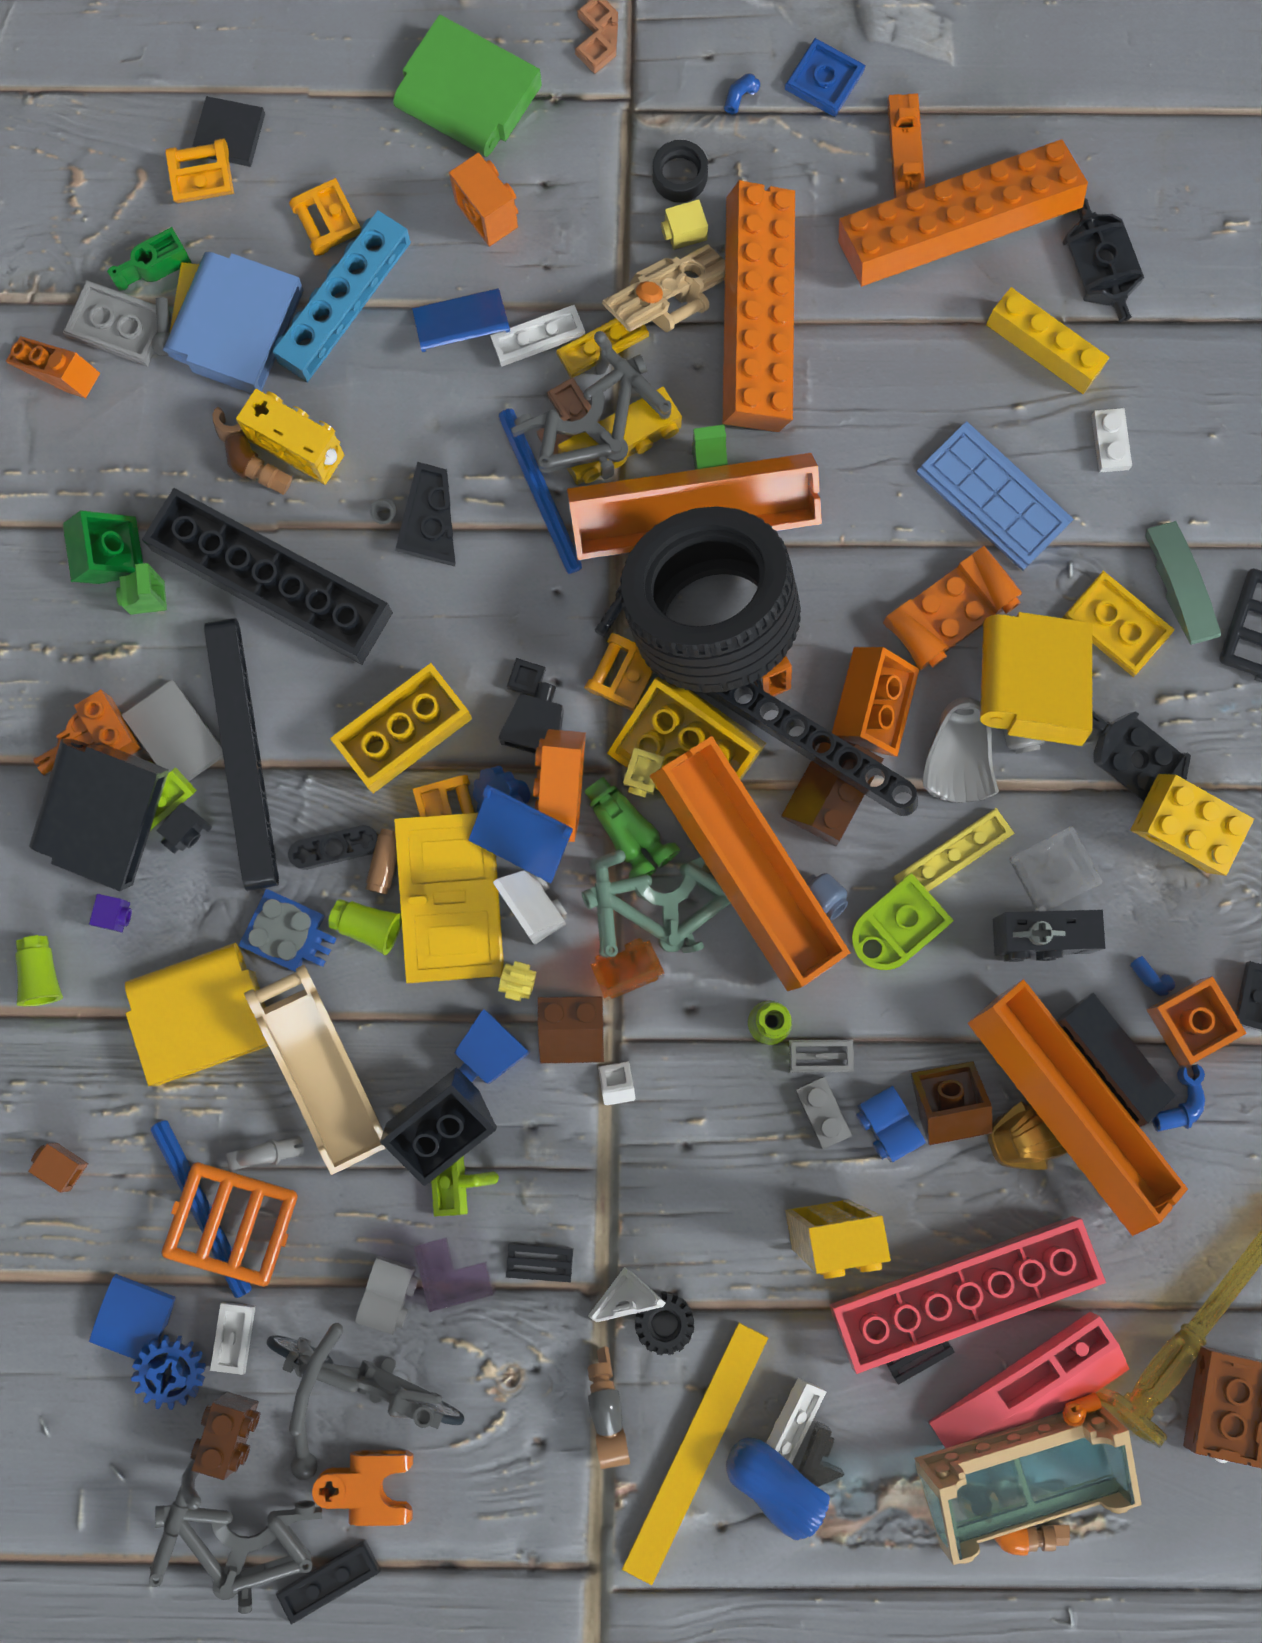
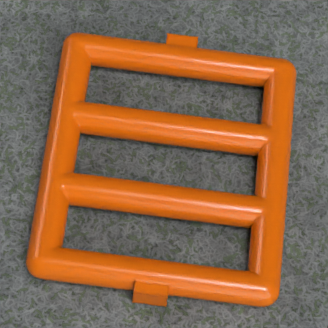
(233, 1266)

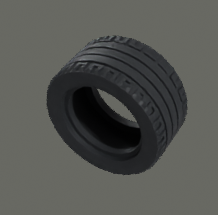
(699, 546)

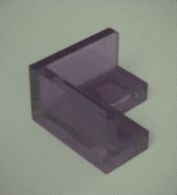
(446, 1285)

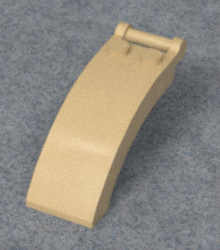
(318, 1071)

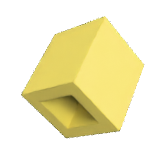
(685, 224)

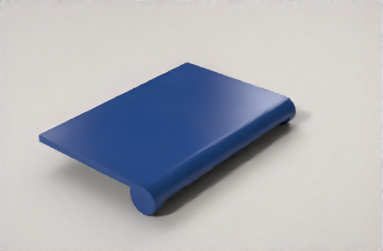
(460, 319)
(520, 834)

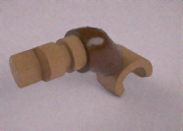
(244, 460)

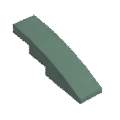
(1183, 582)

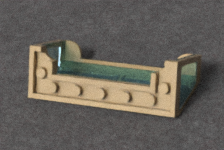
(1026, 1479)

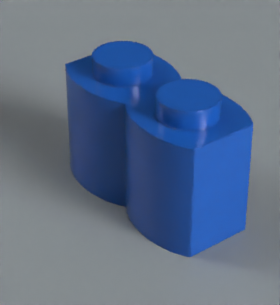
(891, 1125)

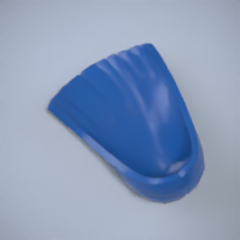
(777, 1488)

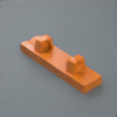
(905, 143)

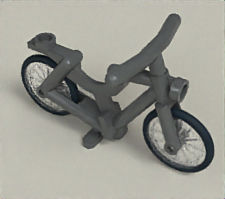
(380, 1383)

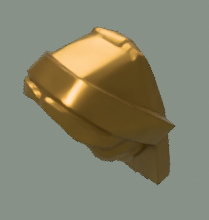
(1023, 1140)

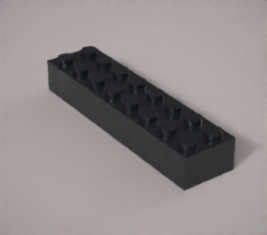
(267, 576)

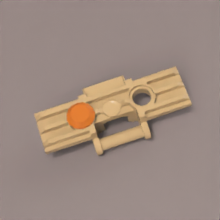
(654, 285)

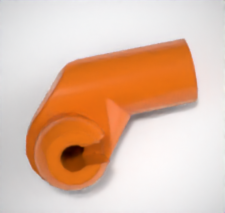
(1076, 1410)

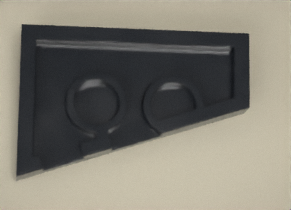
(427, 517)

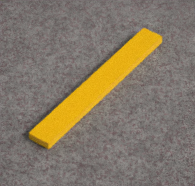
(694, 1453)

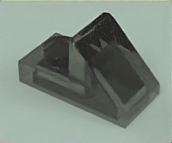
(812, 1465)

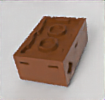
(1226, 1408)

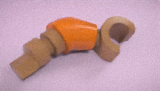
(1030, 1539)

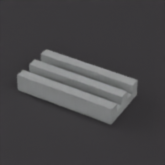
(793, 1056)

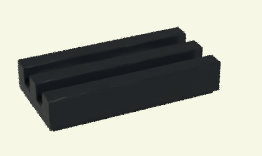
(567, 1265)
(899, 1378)

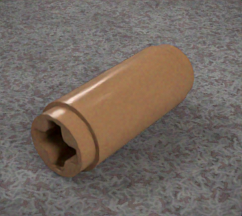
(382, 863)

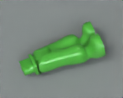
(629, 829)

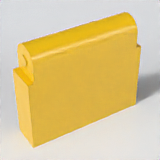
(1037, 677)
(193, 1015)

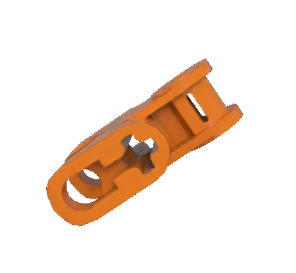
(362, 1488)

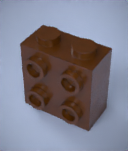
(225, 1435)

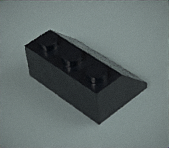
(439, 1127)

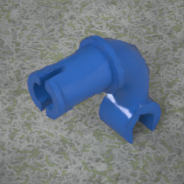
(1187, 1112)

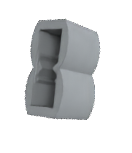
(386, 1295)

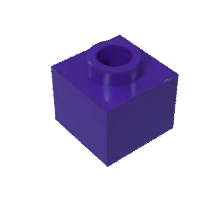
(110, 913)

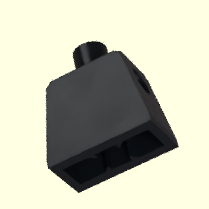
(532, 719)

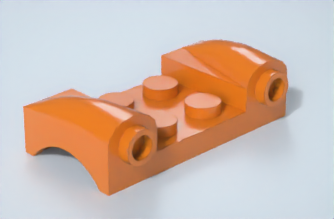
(953, 608)

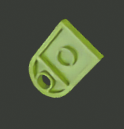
(901, 923)

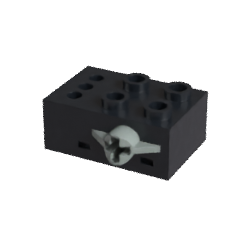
(1048, 934)

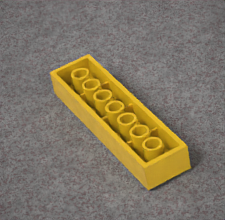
(838, 1237)

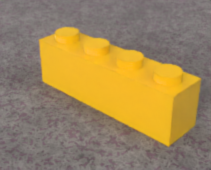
(1047, 340)
(641, 431)

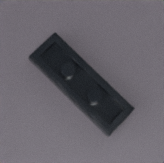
(328, 1582)

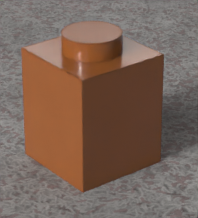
(57, 1166)

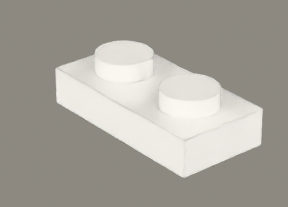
(1111, 440)
(232, 1338)

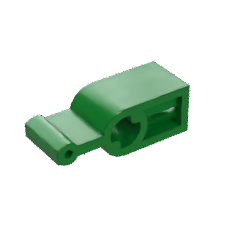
(164, 257)

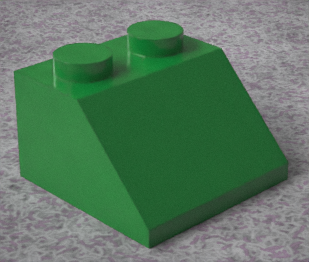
(101, 546)

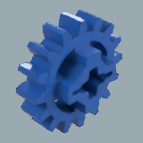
(181, 1373)

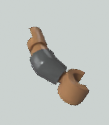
(607, 1413)

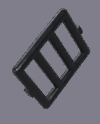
(1237, 631)

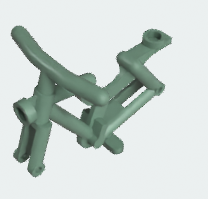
(672, 934)

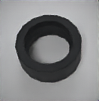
(686, 150)

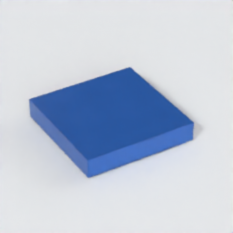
(825, 77)

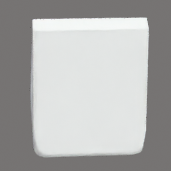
(616, 1083)

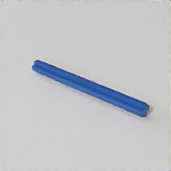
(541, 493)
(200, 1206)

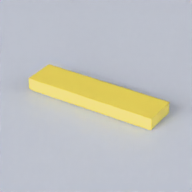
(959, 851)

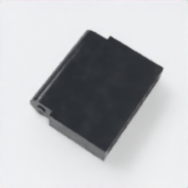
(98, 812)

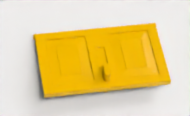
(447, 900)

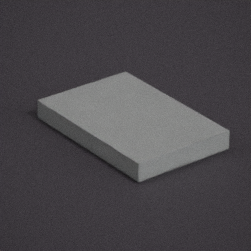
(113, 323)
(174, 731)

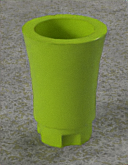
(366, 924)
(36, 972)
(759, 1028)

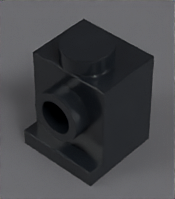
(182, 828)

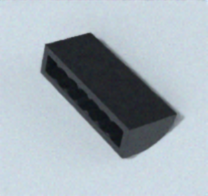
(1116, 1059)

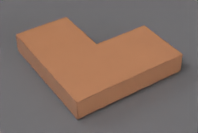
(570, 405)

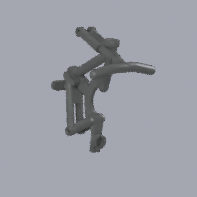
(610, 446)
(232, 1578)

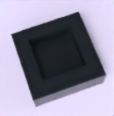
(525, 677)

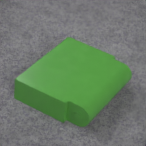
(466, 86)

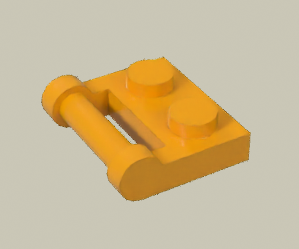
(201, 180)
(334, 212)
(630, 679)
(434, 801)

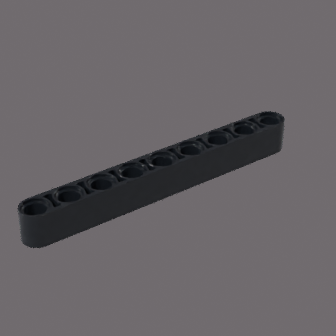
(814, 735)
(241, 754)

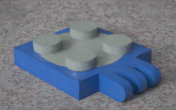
(285, 932)

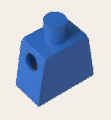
(488, 1049)

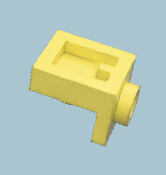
(639, 770)

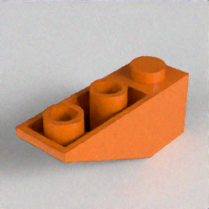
(54, 366)

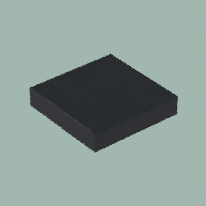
(233, 121)

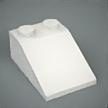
(531, 904)

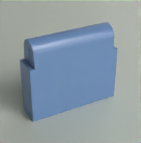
(233, 320)

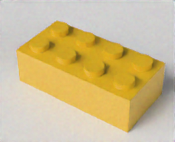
(401, 728)

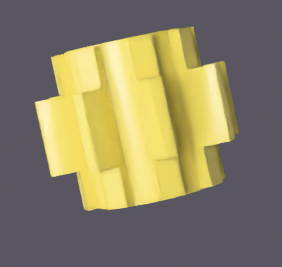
(517, 981)

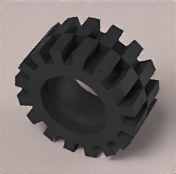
(676, 1340)

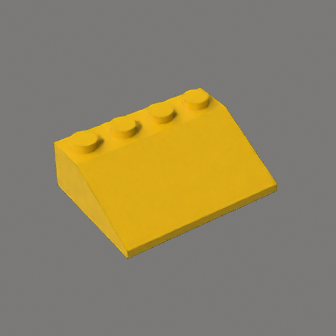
(675, 721)

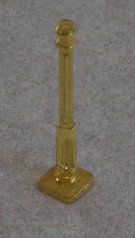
(1179, 1353)

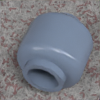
(829, 894)

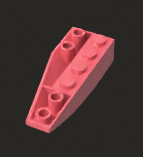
(1037, 1385)

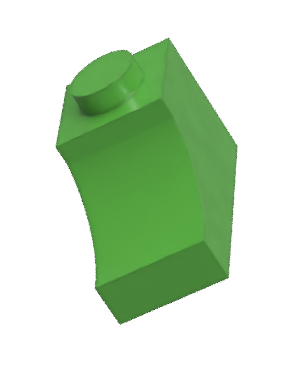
(709, 447)
(142, 591)

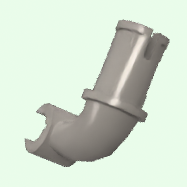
(269, 1152)

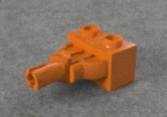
(95, 722)

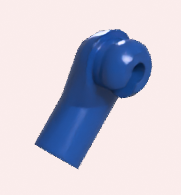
(746, 83)
(1148, 976)

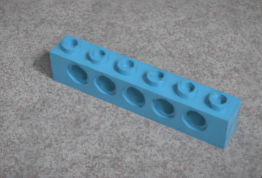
(324, 335)

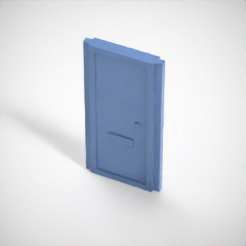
(994, 496)

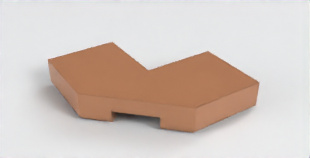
(602, 44)

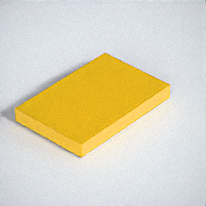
(1120, 623)

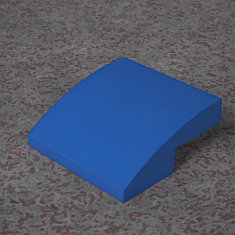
(131, 1317)

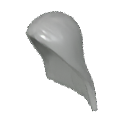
(961, 755)

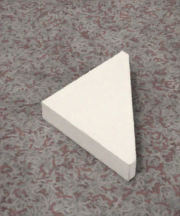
(625, 1297)

